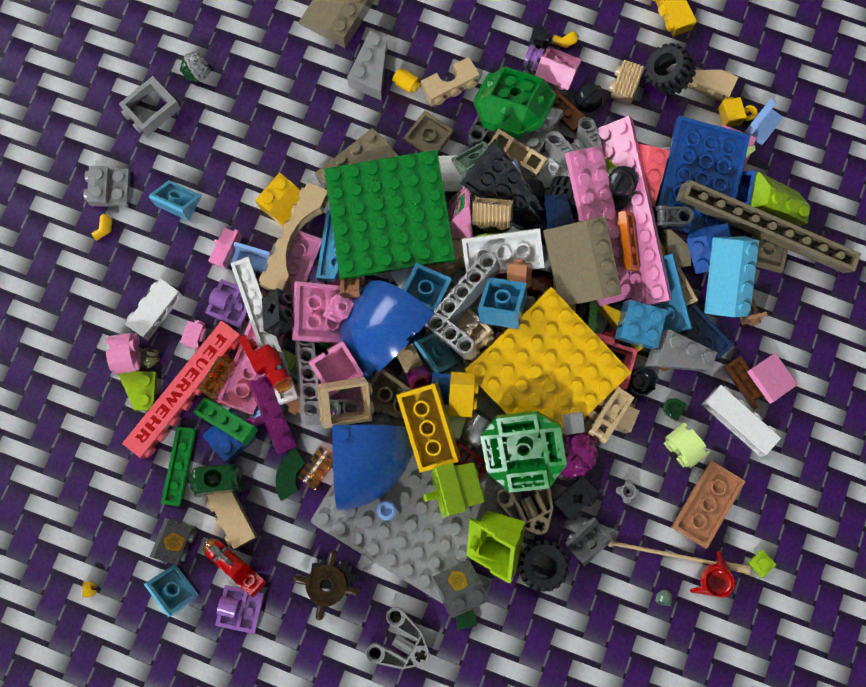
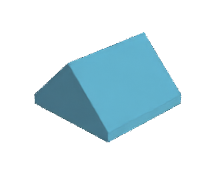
(175, 199)
(436, 354)
(171, 590)

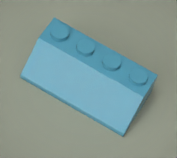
(731, 276)

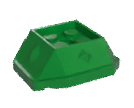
(514, 102)
(520, 468)

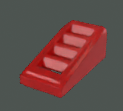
(481, 471)

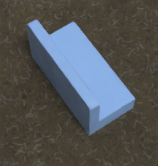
(764, 123)
(257, 256)

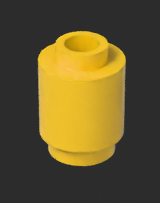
(406, 80)

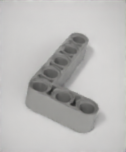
(461, 305)
(310, 386)

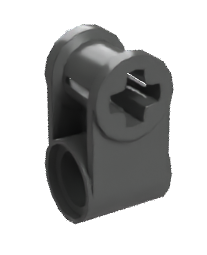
(477, 129)
(669, 216)

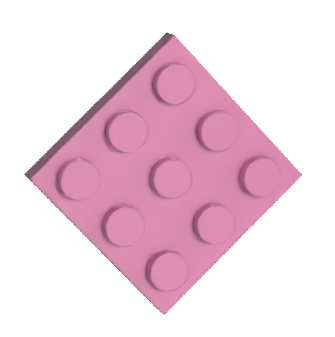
(308, 311)

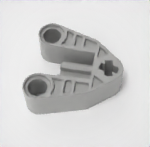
(587, 137)
(394, 659)

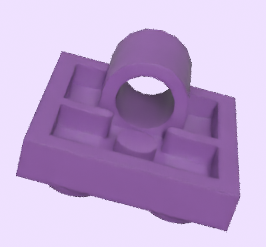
(227, 304)
(239, 610)

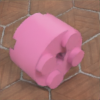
(123, 353)

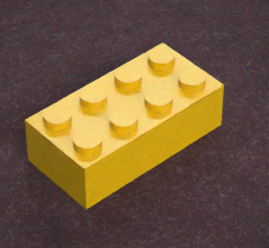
(428, 427)

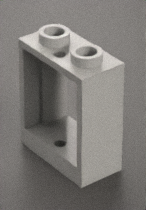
(159, 117)

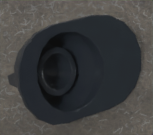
(588, 99)
(622, 184)

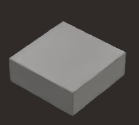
(573, 423)

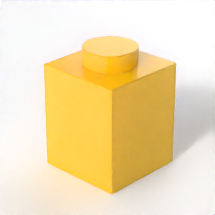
(732, 111)

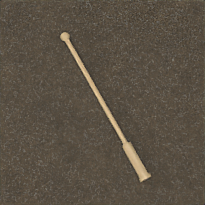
(732, 566)

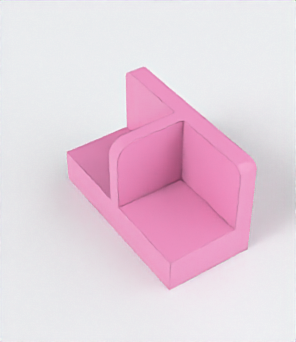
(224, 248)

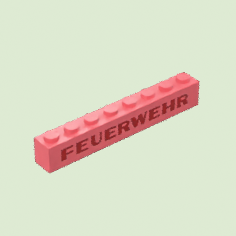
(180, 393)

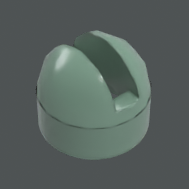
(664, 598)

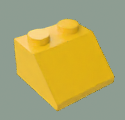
(278, 199)

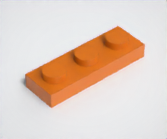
(628, 241)

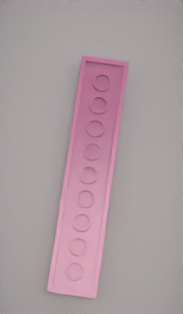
(650, 282)
(237, 390)

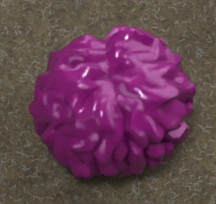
(580, 454)

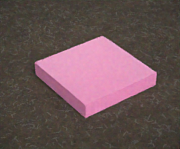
(772, 378)

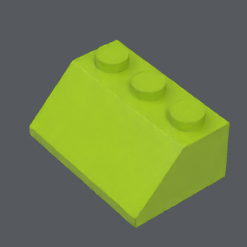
(779, 200)

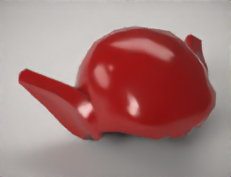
(716, 580)

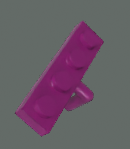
(271, 415)

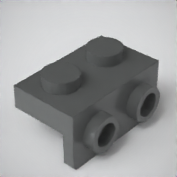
(588, 541)

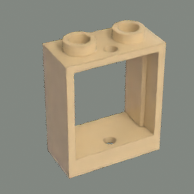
(348, 418)

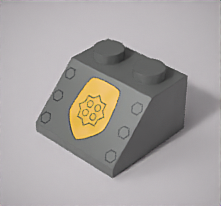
(173, 541)
(460, 589)

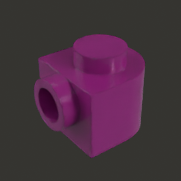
(418, 377)

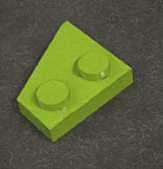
(140, 389)

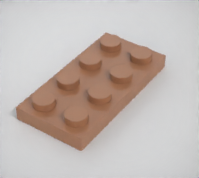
(708, 504)

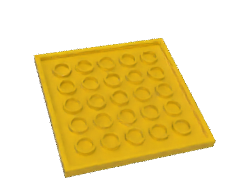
(548, 363)

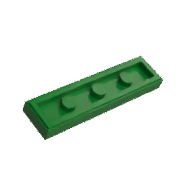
(225, 421)
(179, 466)

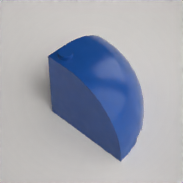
(381, 324)
(367, 462)

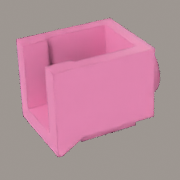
(338, 309)
(194, 334)

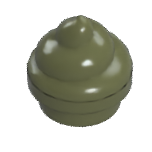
(150, 357)

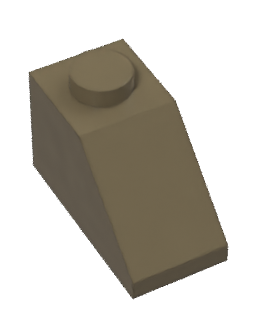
(675, 245)

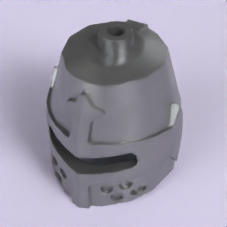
(474, 427)

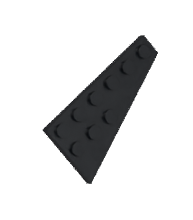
(498, 178)

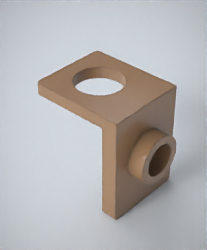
(755, 317)

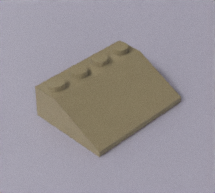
(336, 18)
(366, 148)
(582, 261)

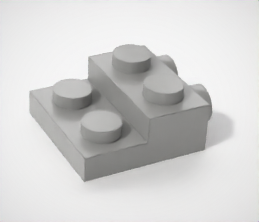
(107, 186)

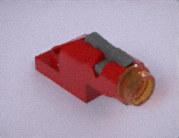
(268, 361)
(233, 566)

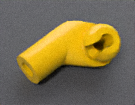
(565, 41)
(104, 227)

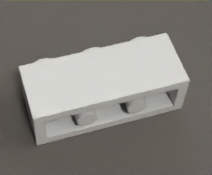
(153, 309)

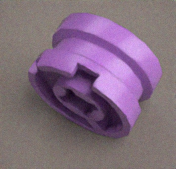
(532, 58)

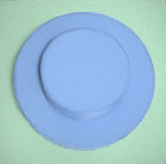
(386, 510)

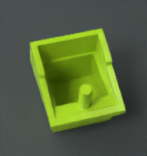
(455, 488)
(496, 543)

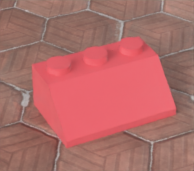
(654, 163)

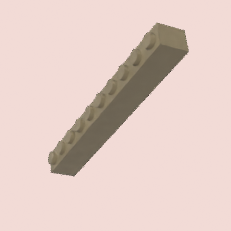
(767, 227)

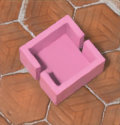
(335, 365)

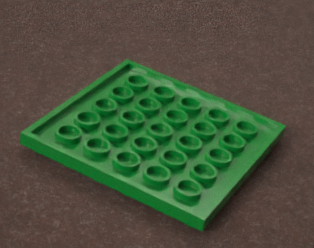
(389, 214)

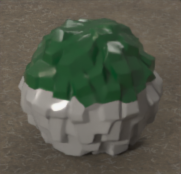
(194, 67)

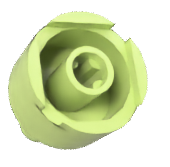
(686, 445)

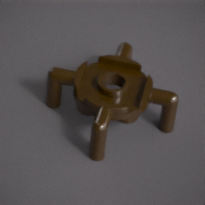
(335, 576)

